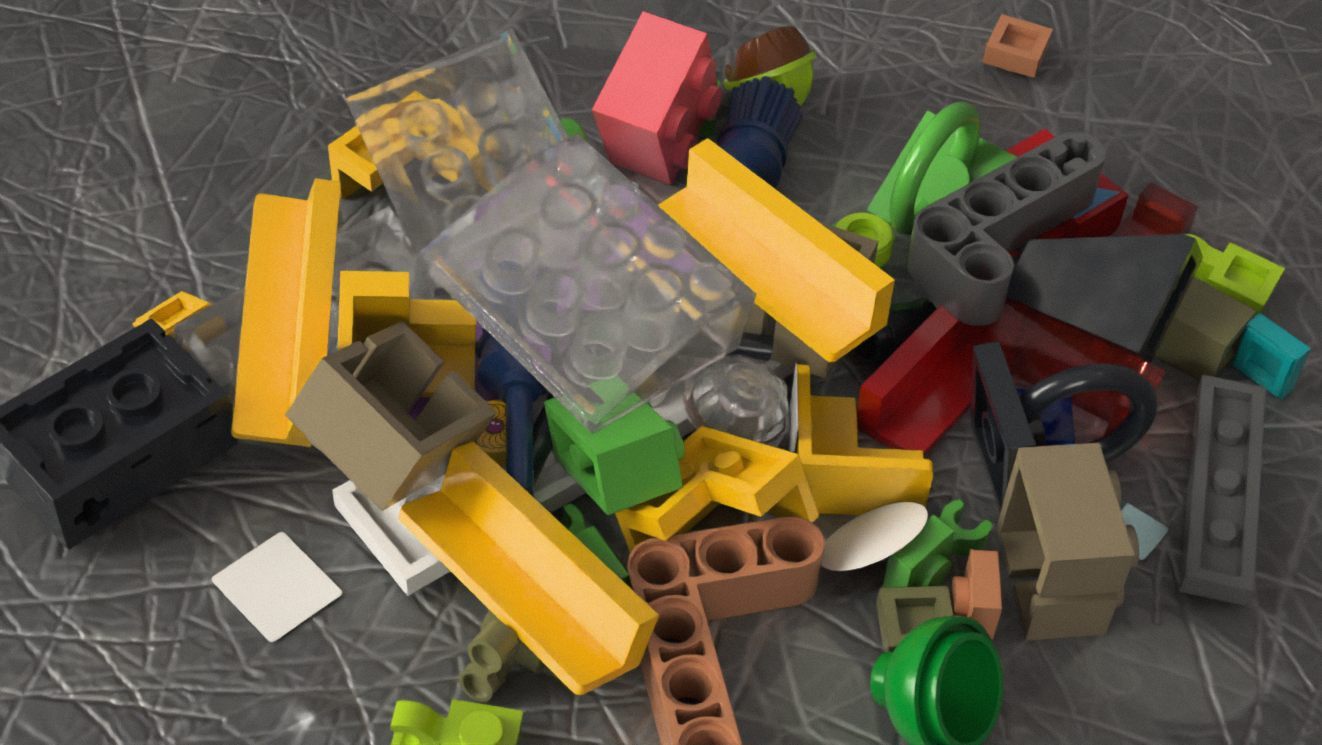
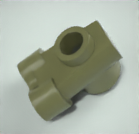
(492, 657)

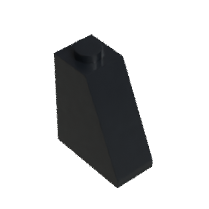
(1108, 286)

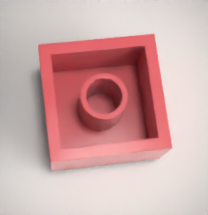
(657, 98)

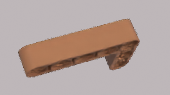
(696, 593)

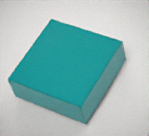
(1270, 356)

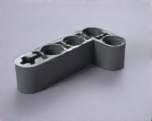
(966, 237)

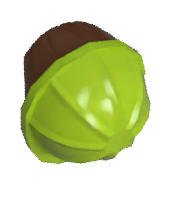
(778, 55)

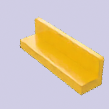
(782, 253)
(284, 309)
(532, 572)

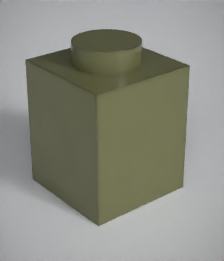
(1204, 331)

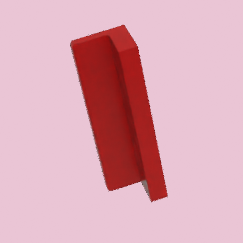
(921, 385)

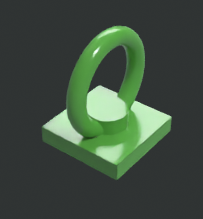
(935, 162)

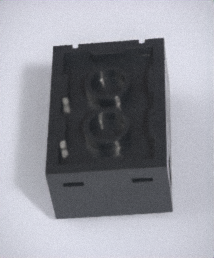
(112, 432)

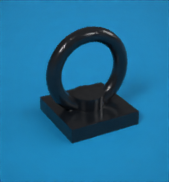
(1009, 421)

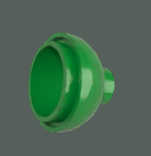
(941, 683)

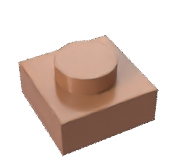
(1017, 46)
(979, 590)

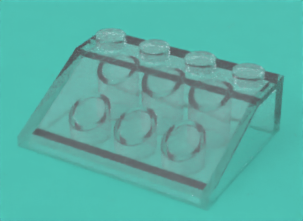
(454, 132)
(589, 283)

